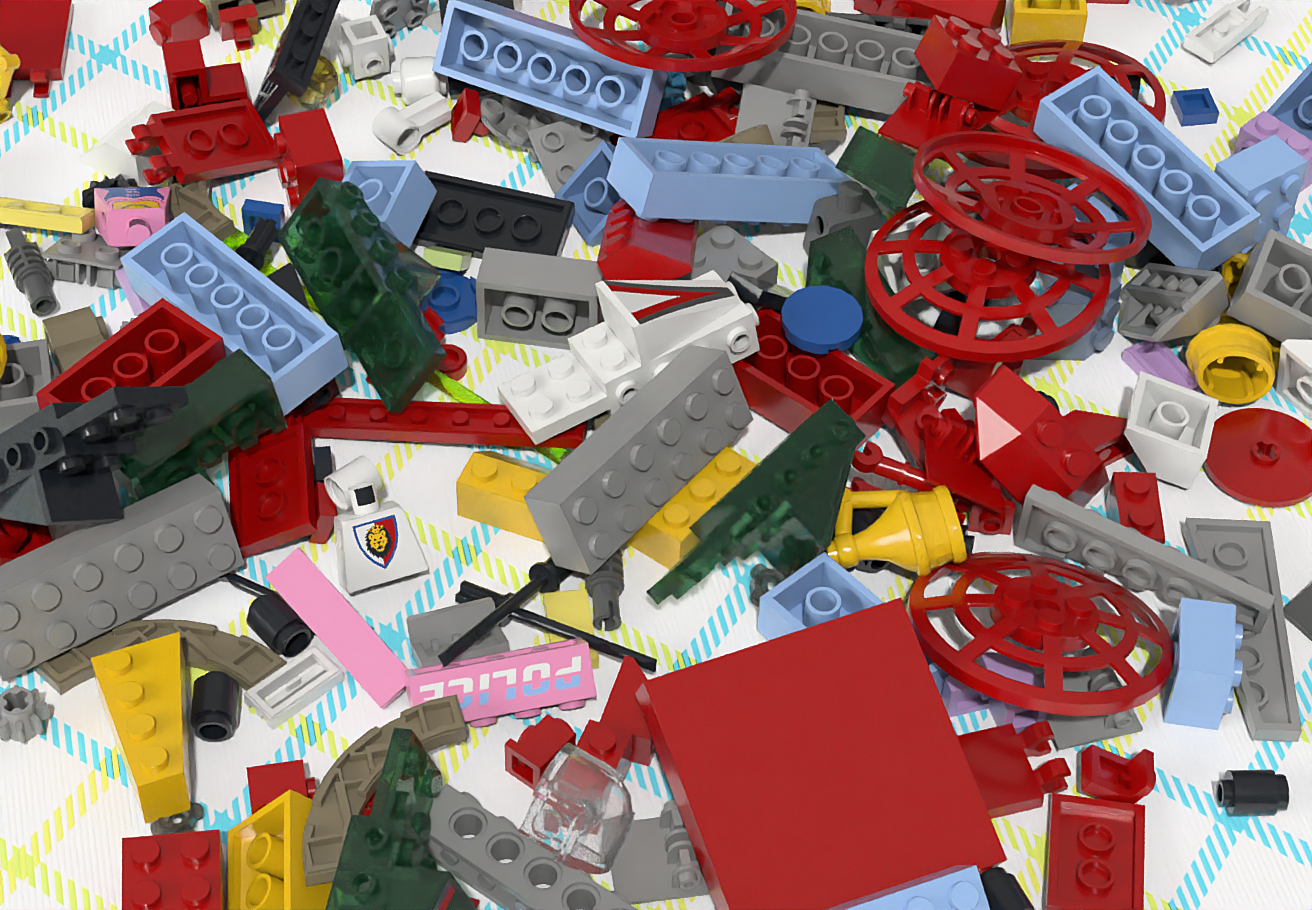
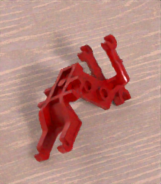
(918, 404)

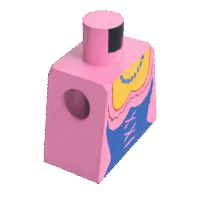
(131, 213)

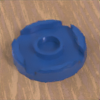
(453, 301)
(821, 319)

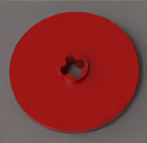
(1260, 480)

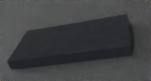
(481, 215)

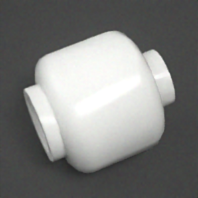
(417, 79)

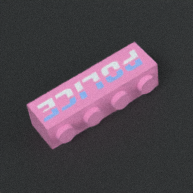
(509, 681)

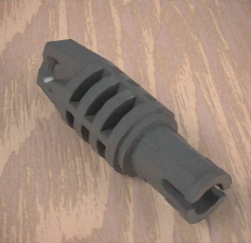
(30, 272)
(605, 588)

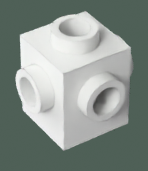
(365, 55)

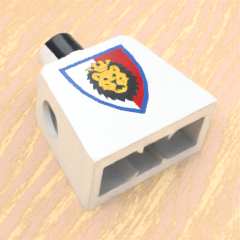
(374, 542)

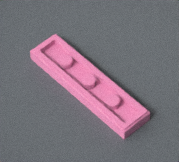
(339, 627)

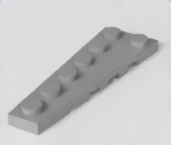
(1066, 530)
(1267, 678)

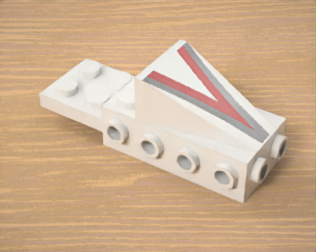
(640, 335)

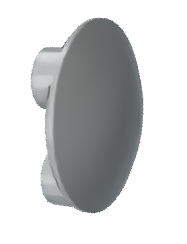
(511, 119)

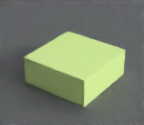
(447, 258)

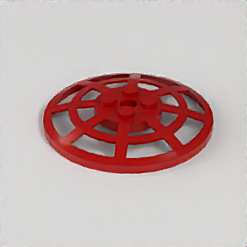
(684, 29)
(1043, 78)
(1028, 210)
(969, 272)
(1046, 618)

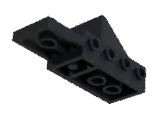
(63, 456)

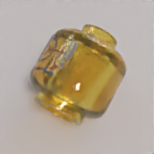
(320, 87)

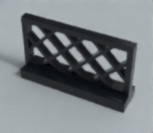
(296, 53)

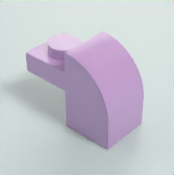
(961, 699)

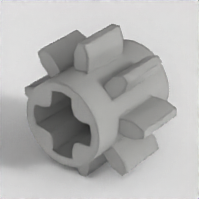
(21, 714)

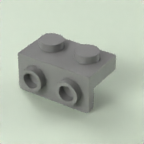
(438, 629)

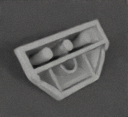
(1171, 302)

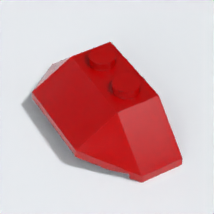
(1031, 443)

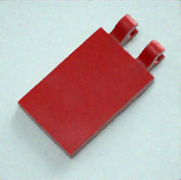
(39, 37)
(697, 119)
(205, 142)
(273, 489)
(1004, 772)
(1095, 854)

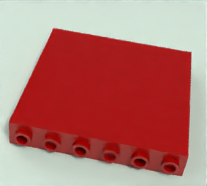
(818, 766)

